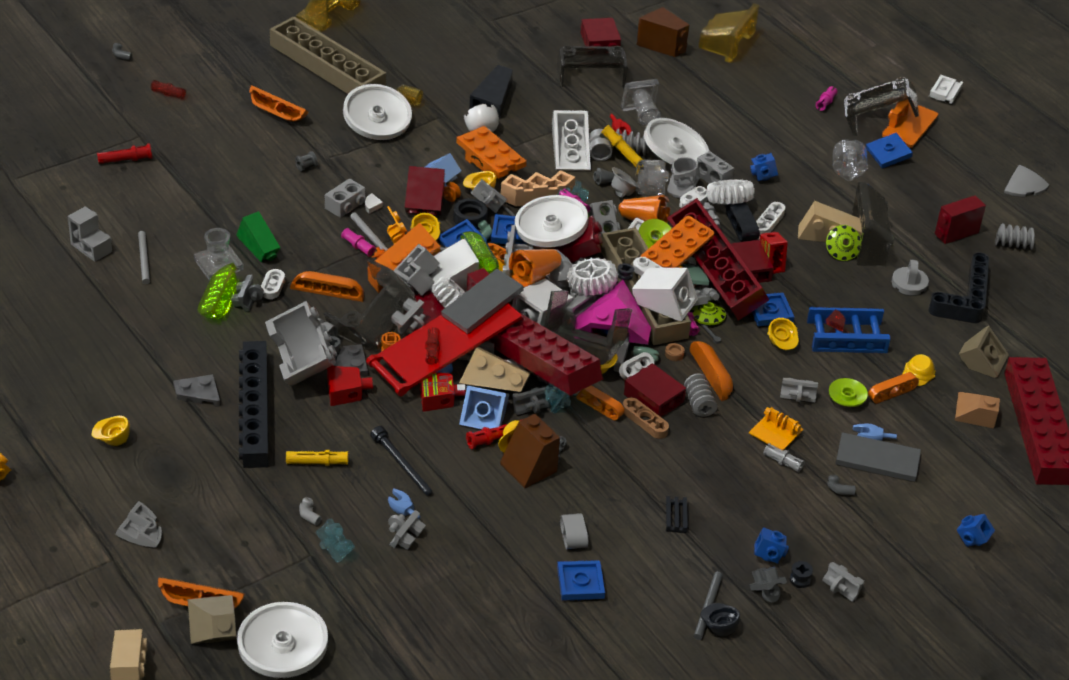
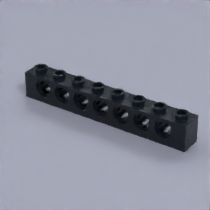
(254, 406)

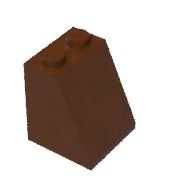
(663, 32)
(531, 451)

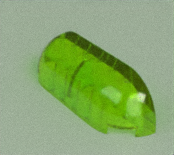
(481, 250)
(218, 293)

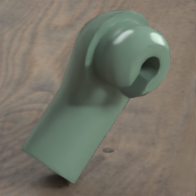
(485, 229)
(639, 349)

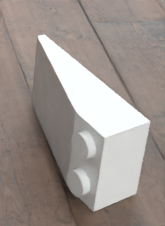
(571, 140)

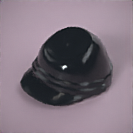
(721, 619)

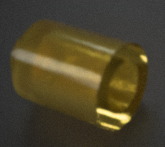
(412, 94)

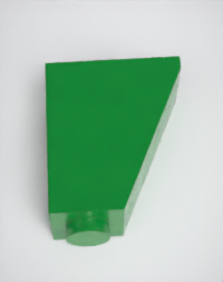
(257, 237)

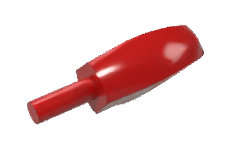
(620, 124)

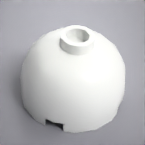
(482, 116)

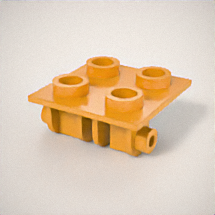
(397, 230)
(776, 429)

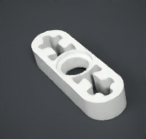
(770, 213)

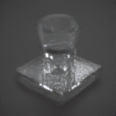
(642, 97)
(217, 253)

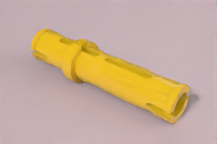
(617, 141)
(312, 457)

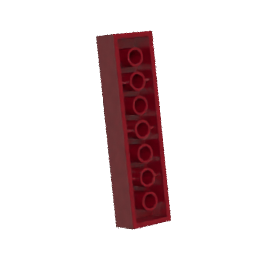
(724, 265)
(548, 355)
(1039, 418)

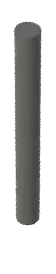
(709, 600)

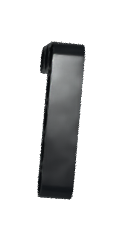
(964, 308)

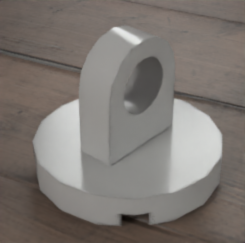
(910, 279)

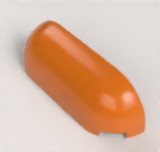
(277, 105)
(328, 285)
(712, 368)
(180, 591)

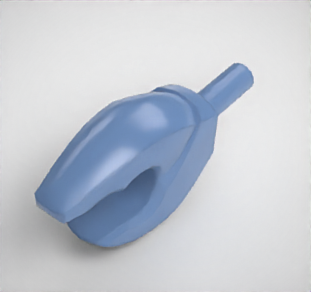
(872, 431)
(404, 505)

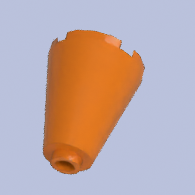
(645, 208)
(533, 264)

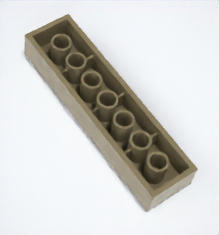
(324, 56)
(625, 247)

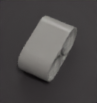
(574, 531)

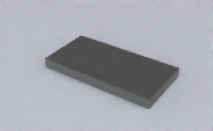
(482, 301)
(878, 457)

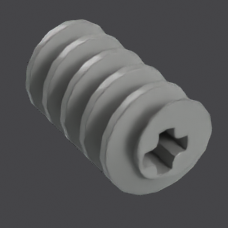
(634, 142)
(1015, 236)
(700, 395)

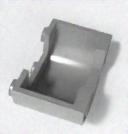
(301, 343)

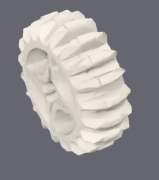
(730, 191)
(592, 276)
(446, 290)

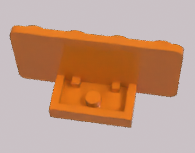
(907, 125)
(679, 243)

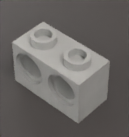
(714, 168)
(345, 198)
(608, 220)

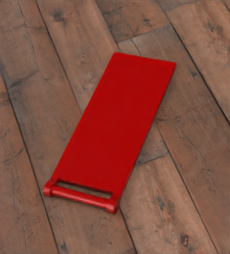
(409, 353)

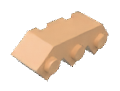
(523, 191)

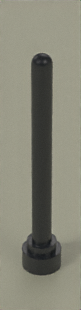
(380, 435)

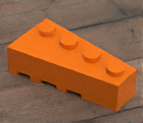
(402, 249)

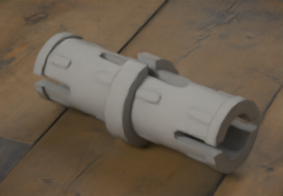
(783, 457)

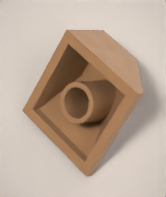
(977, 409)

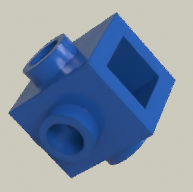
(764, 166)
(975, 530)
(771, 545)

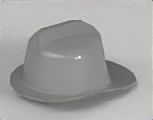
(623, 183)

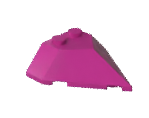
(602, 311)

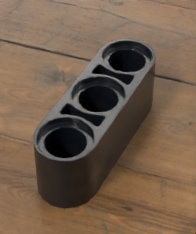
(742, 221)

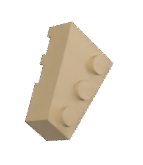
(822, 219)
(494, 372)
(128, 655)

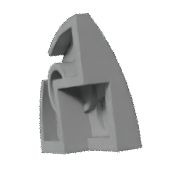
(1025, 182)
(140, 527)

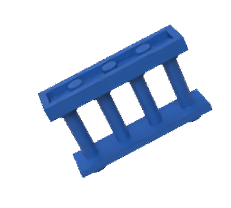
(849, 342)

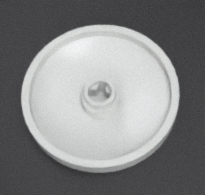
(377, 111)
(673, 140)
(551, 221)
(282, 639)

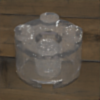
(849, 159)
(651, 177)

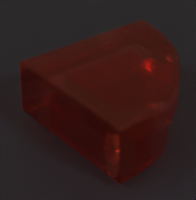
(836, 320)

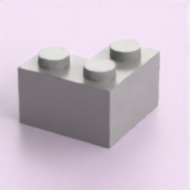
(87, 236)
(416, 269)

